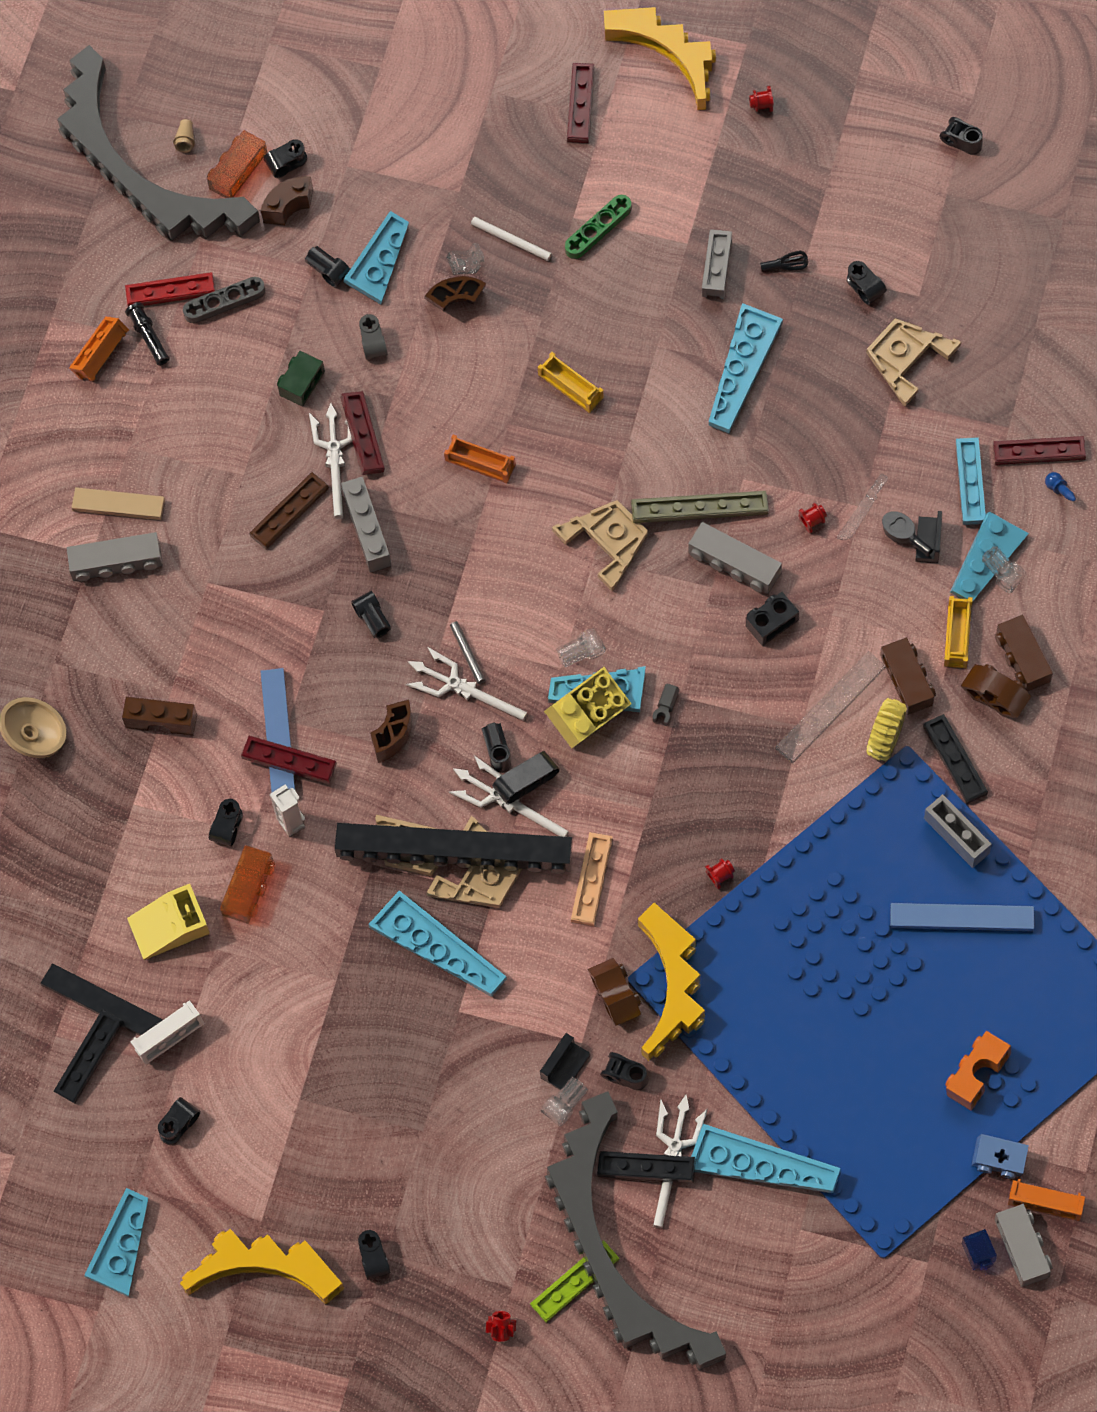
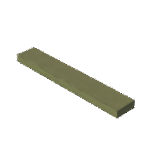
(699, 506)

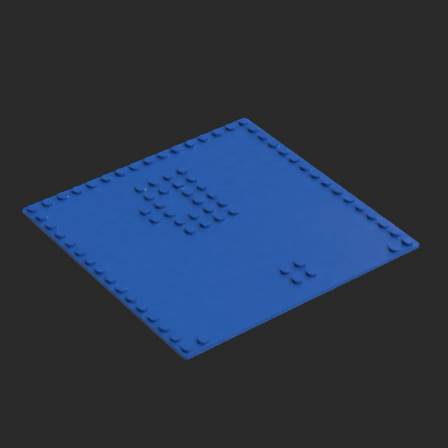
(854, 1026)

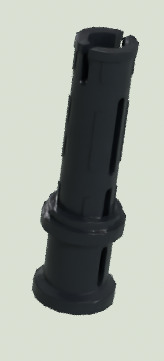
(143, 325)

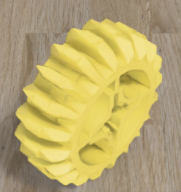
(886, 729)

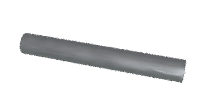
(467, 652)

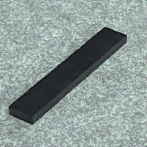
(96, 999)

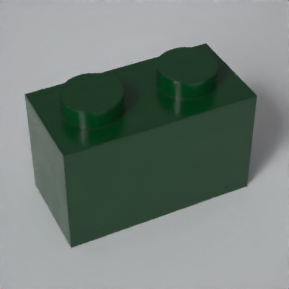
(301, 378)

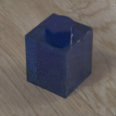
(979, 1250)

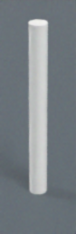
(511, 238)

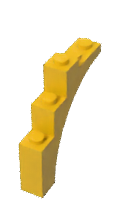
(645, 28)
(680, 1009)
(266, 1257)

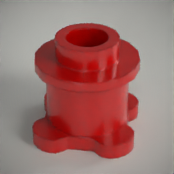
(762, 100)
(812, 516)
(720, 872)

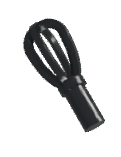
(780, 262)

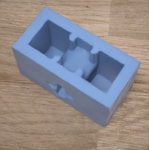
(1012, 1152)

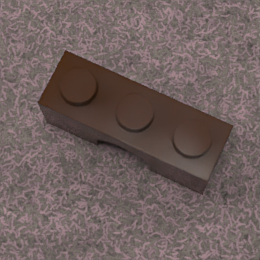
(177, 717)

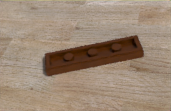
(289, 510)

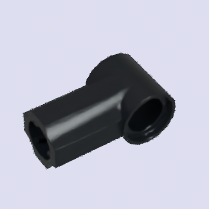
(331, 269)
(369, 610)
(496, 746)

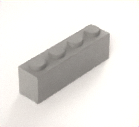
(366, 524)
(114, 556)
(734, 558)

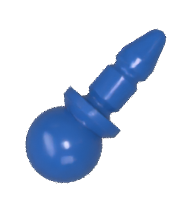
(1056, 483)

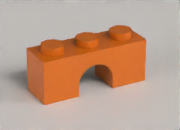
(987, 1052)

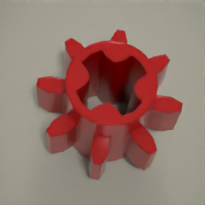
(500, 1326)

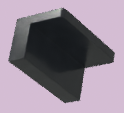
(929, 532)
(564, 1062)

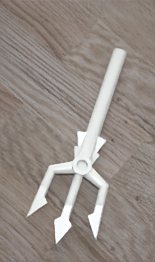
(334, 457)
(460, 686)
(494, 797)
(674, 1149)

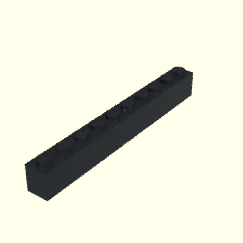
(453, 847)

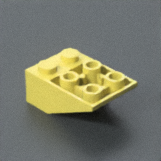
(587, 707)
(168, 922)

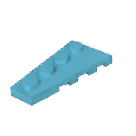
(376, 262)
(974, 573)
(629, 681)
(118, 1248)

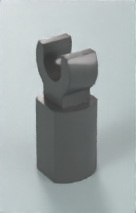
(666, 703)

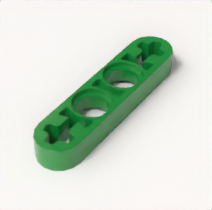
(595, 224)

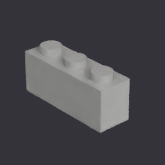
(957, 831)
(1023, 1245)

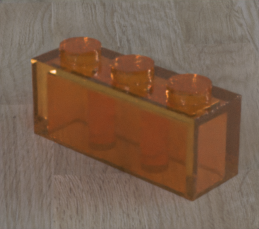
(236, 164)
(247, 884)

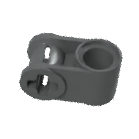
(372, 339)

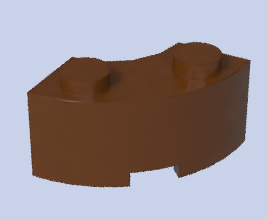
(286, 199)
(455, 289)
(996, 690)
(393, 732)
(615, 992)

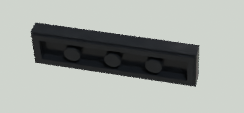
(955, 758)
(88, 1056)
(646, 1166)

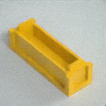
(570, 383)
(957, 632)

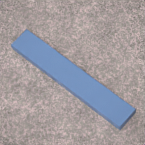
(276, 720)
(961, 917)

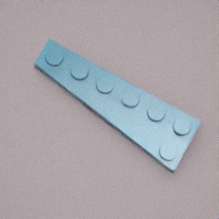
(747, 352)
(422, 934)
(743, 1158)

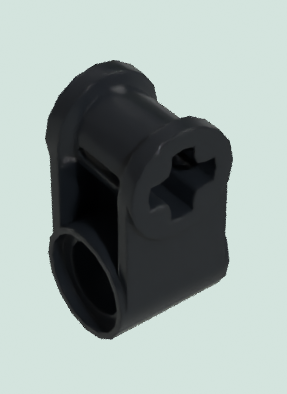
(958, 135)
(285, 159)
(865, 282)
(225, 826)
(621, 1069)
(180, 1119)
(373, 1258)

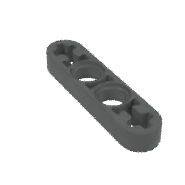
(222, 296)

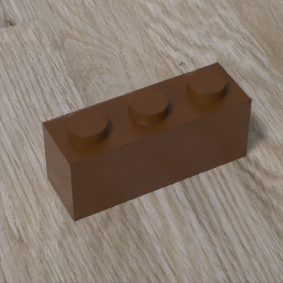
(1023, 653)
(908, 675)

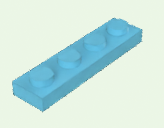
(970, 480)

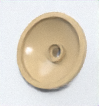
(32, 727)

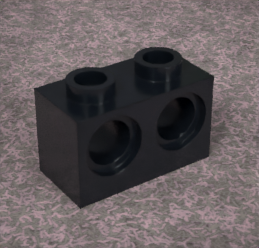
(775, 622)

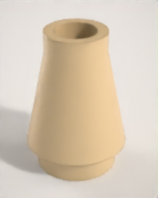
(184, 137)

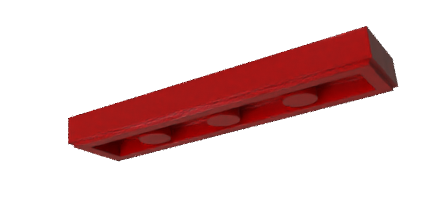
(170, 289)

